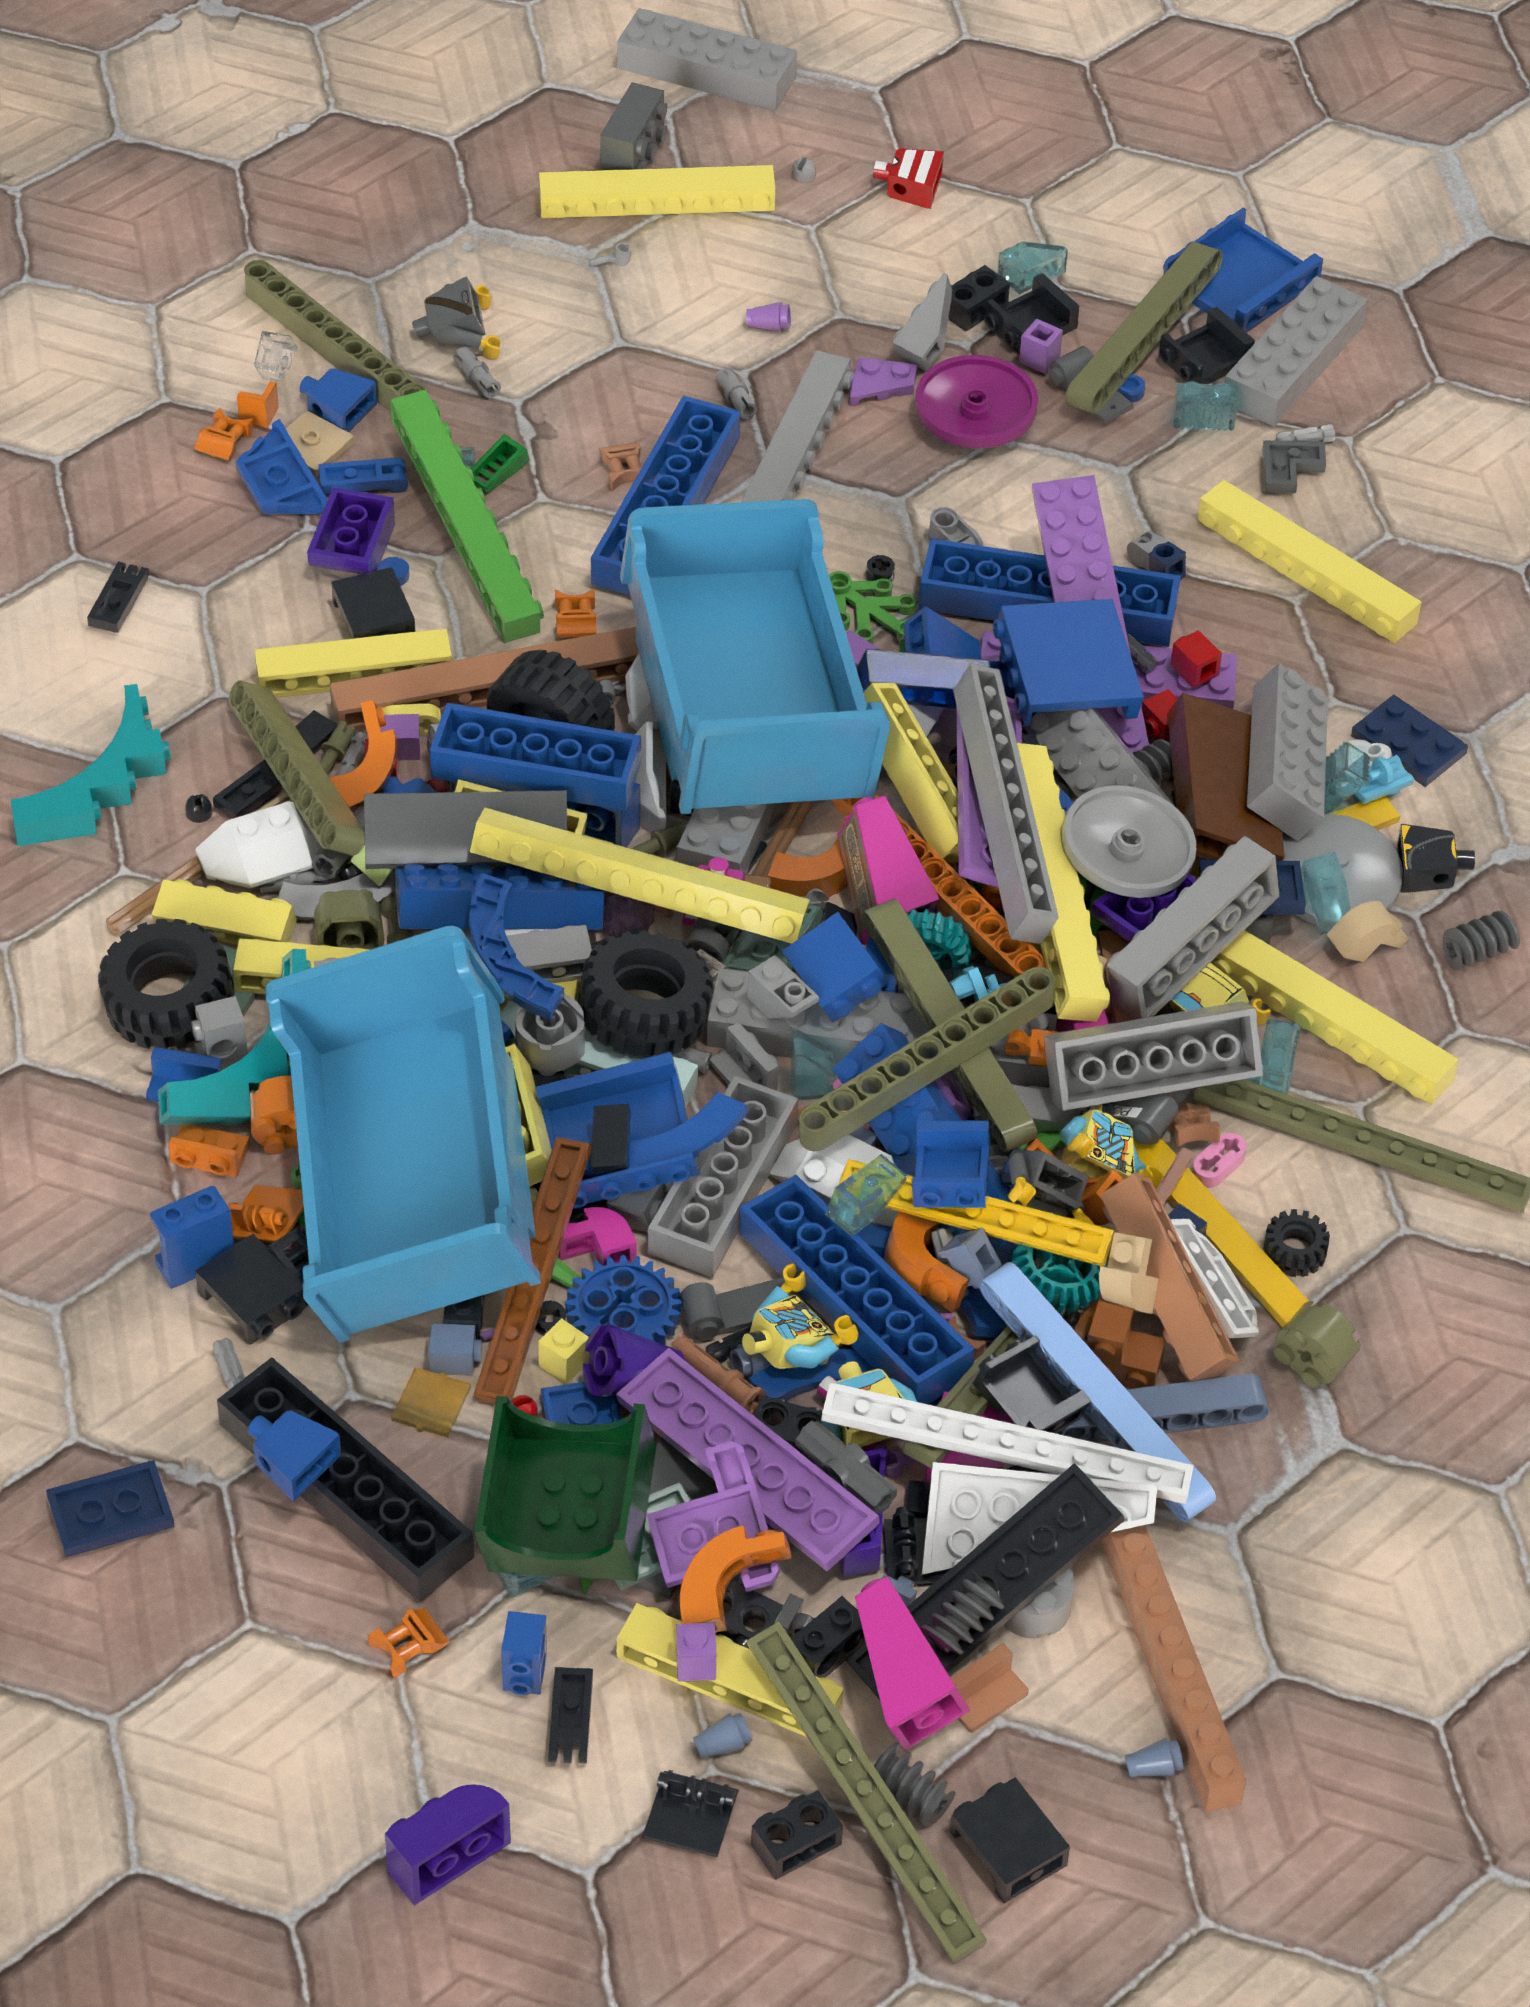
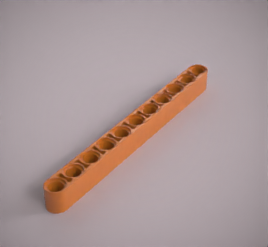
(960, 900)

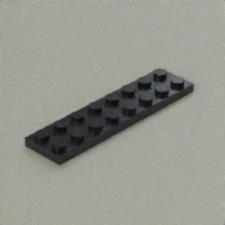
(1016, 1560)

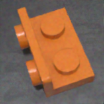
(208, 1150)

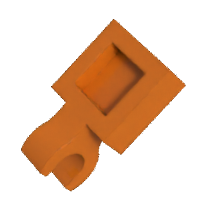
(1032, 1046)

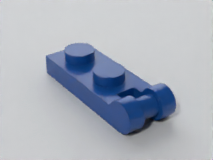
(364, 475)

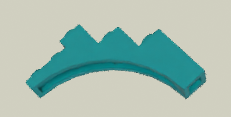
(107, 782)
(225, 1095)

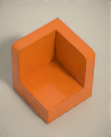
(259, 407)

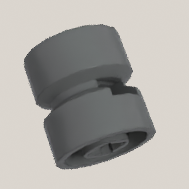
(711, 938)

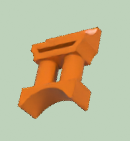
(217, 441)
(575, 614)
(421, 1628)

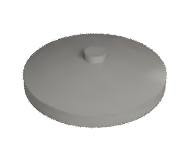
(1128, 841)
(1365, 855)

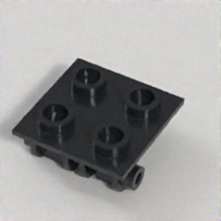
(906, 1546)
(690, 1813)

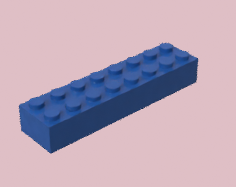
(675, 474)
(982, 579)
(898, 1124)
(850, 1279)

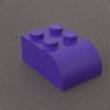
(352, 532)
(1131, 914)
(446, 1839)

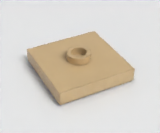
(318, 440)

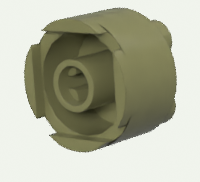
(348, 920)
(1316, 1343)

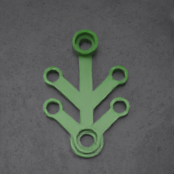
(849, 590)

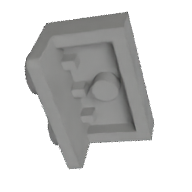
(745, 1059)

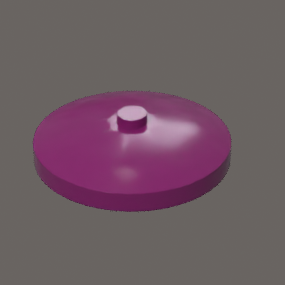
(976, 401)

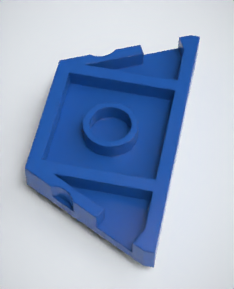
(280, 476)

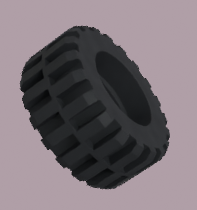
(551, 689)
(155, 952)
(650, 965)

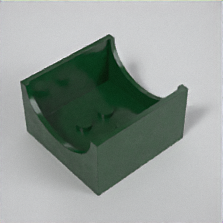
(565, 1495)

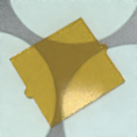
(431, 1402)

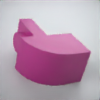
(600, 1232)

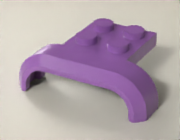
(689, 1526)

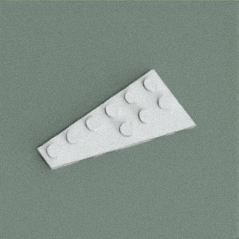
(976, 1501)

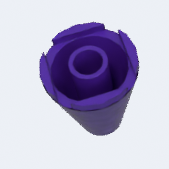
(617, 1359)

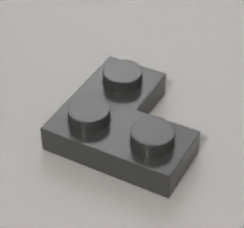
(1286, 458)

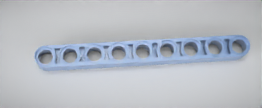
(1080, 1369)

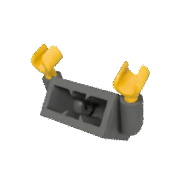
(457, 318)
(1045, 1179)

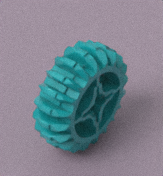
(943, 938)
(1059, 1278)

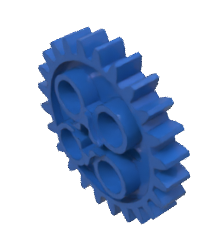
(626, 1304)

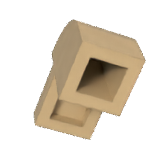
(1365, 929)
(1125, 1277)

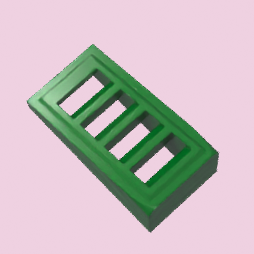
(503, 446)

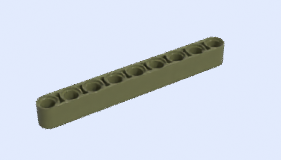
(1144, 328)
(325, 332)
(297, 768)
(936, 1003)
(946, 1047)

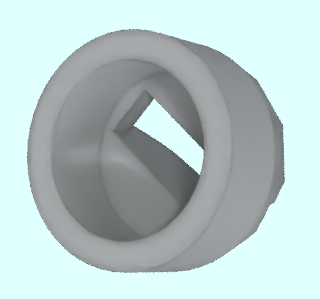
(808, 170)

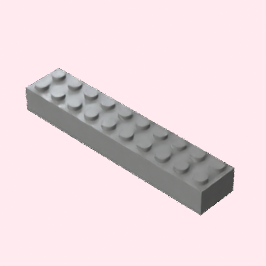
(843, 1035)

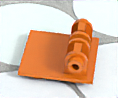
(266, 1213)

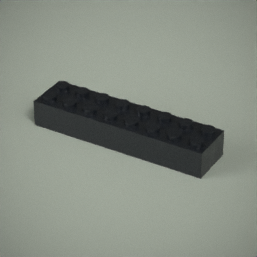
(362, 1489)

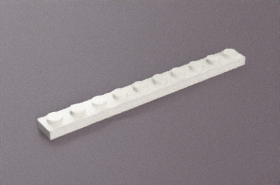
(1001, 1440)

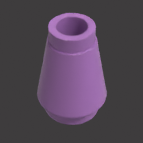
(770, 317)

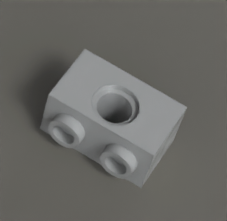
(220, 1031)

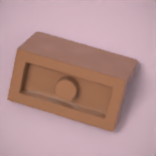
(989, 1687)

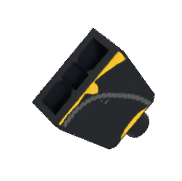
(1430, 858)

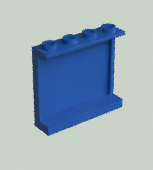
(1254, 273)
(1067, 657)
(656, 1106)

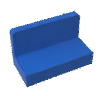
(178, 1066)

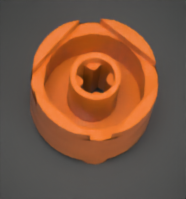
(274, 1115)

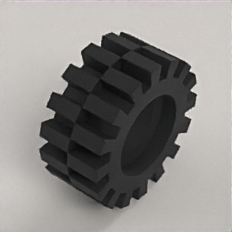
(1299, 1227)

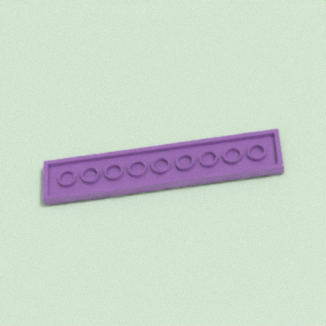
(1082, 566)

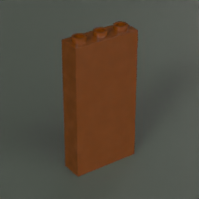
(1212, 777)

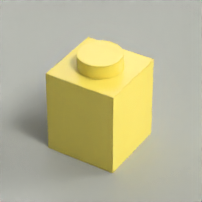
(563, 1351)

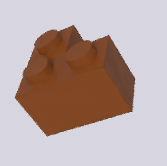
(1127, 1354)

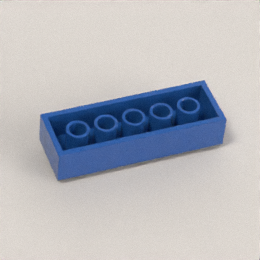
(535, 755)
(538, 900)

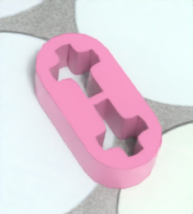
(1223, 1164)

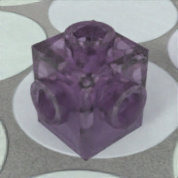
(626, 914)

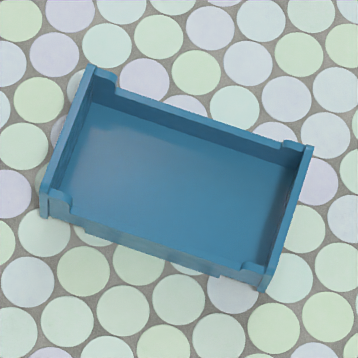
(749, 656)
(404, 1131)

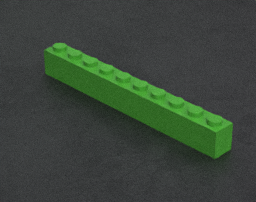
(466, 516)

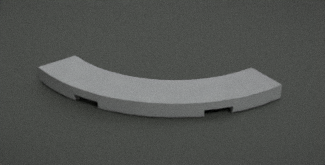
(306, 897)

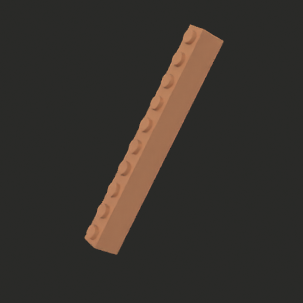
(469, 679)
(1175, 1668)

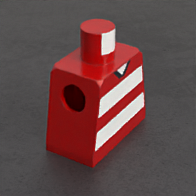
(912, 175)

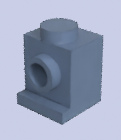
(971, 1256)

